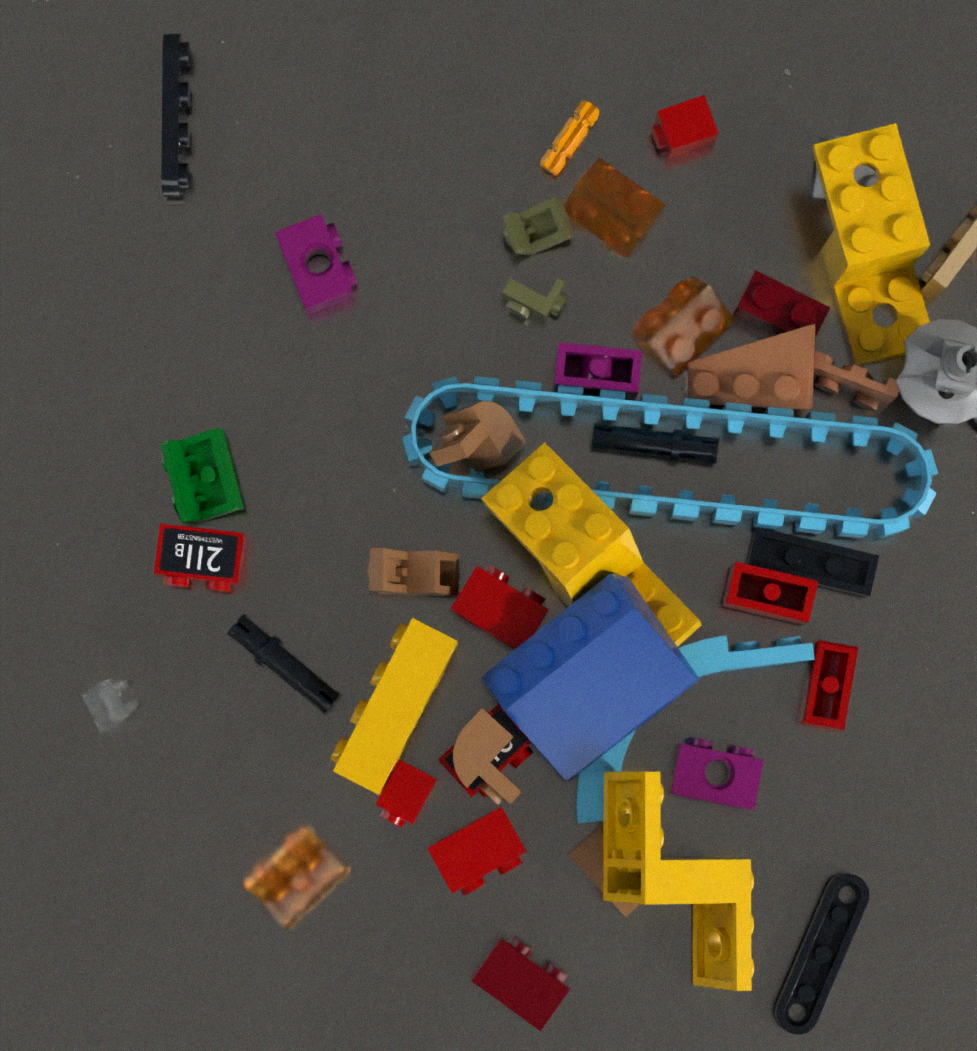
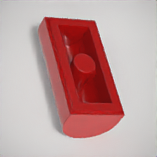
(830, 685)

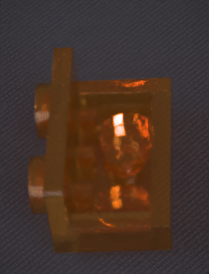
(613, 206)
(684, 324)
(295, 877)

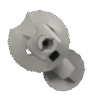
(941, 359)

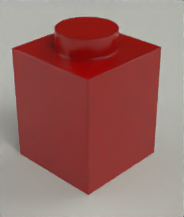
(684, 127)
(405, 794)

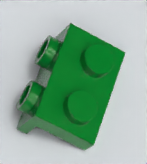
(201, 476)

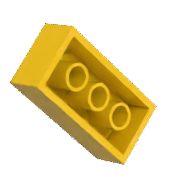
(395, 706)

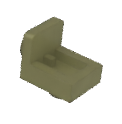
(537, 227)
(525, 301)

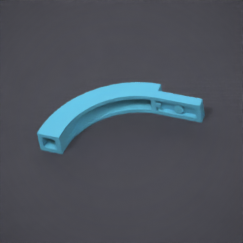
(705, 658)

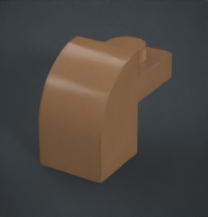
(479, 433)
(413, 572)
(475, 749)

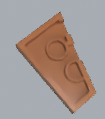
(759, 374)
(853, 381)

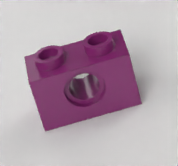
(301, 243)
(598, 368)
(742, 778)

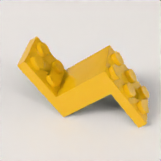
(873, 241)
(579, 537)
(714, 886)

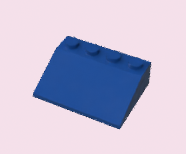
(591, 676)

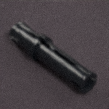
(655, 443)
(285, 665)

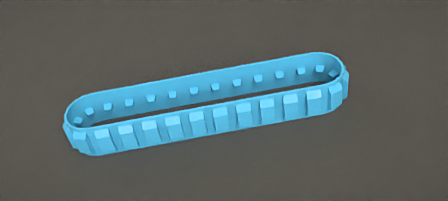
(694, 412)

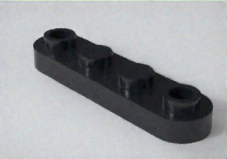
(175, 133)
(822, 953)

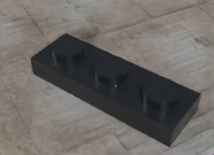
(827, 563)

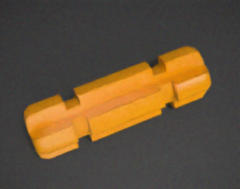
(569, 137)

